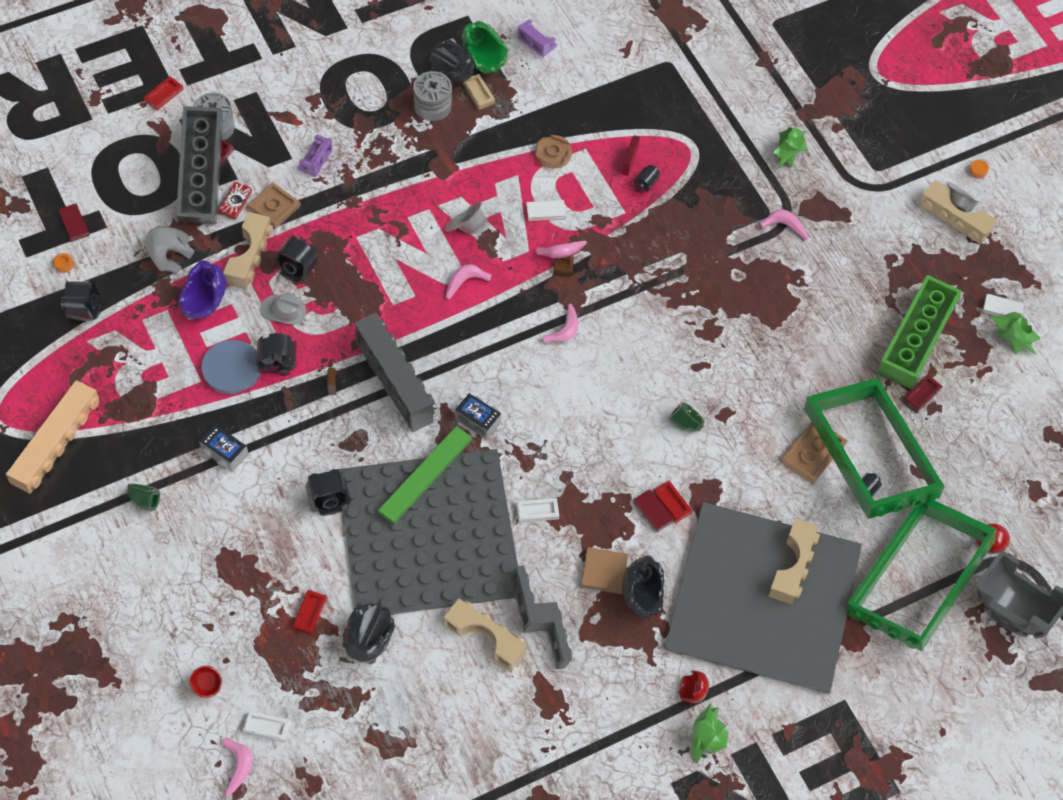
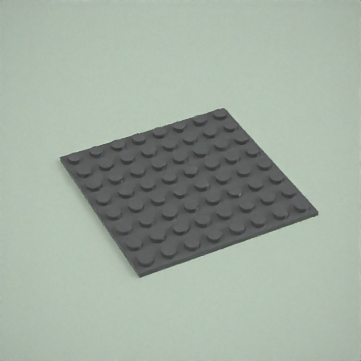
(445, 545)
(726, 605)

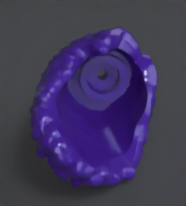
(202, 290)

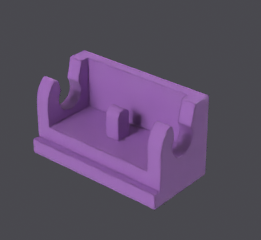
(535, 39)
(316, 156)

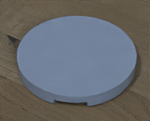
(230, 367)

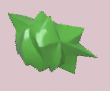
(790, 144)
(1017, 331)
(708, 733)

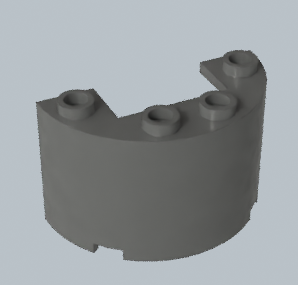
(1016, 600)

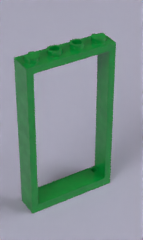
(872, 388)
(948, 517)

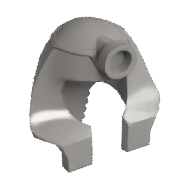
(165, 238)

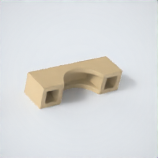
(974, 225)
(240, 269)
(786, 582)
(464, 619)

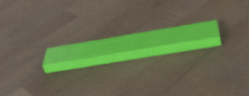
(425, 475)

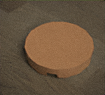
(553, 151)

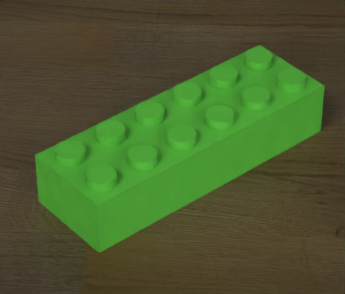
(919, 332)

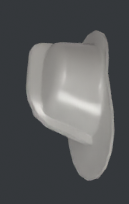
(962, 199)
(469, 220)
(283, 308)

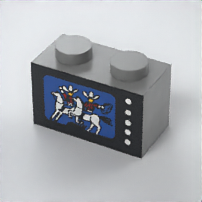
(478, 416)
(223, 448)

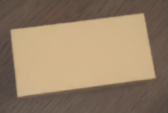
(479, 92)

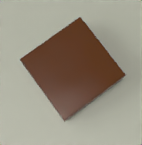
(563, 266)
(331, 381)

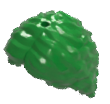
(485, 47)

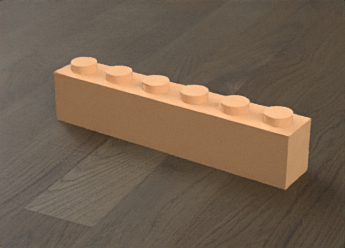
(53, 437)

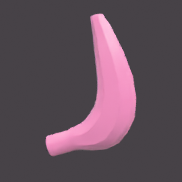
(787, 218)
(561, 250)
(463, 274)
(569, 329)
(243, 764)

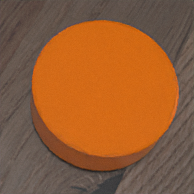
(978, 168)
(63, 263)

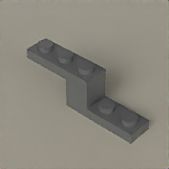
(541, 617)

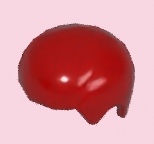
(1002, 539)
(205, 682)
(694, 687)

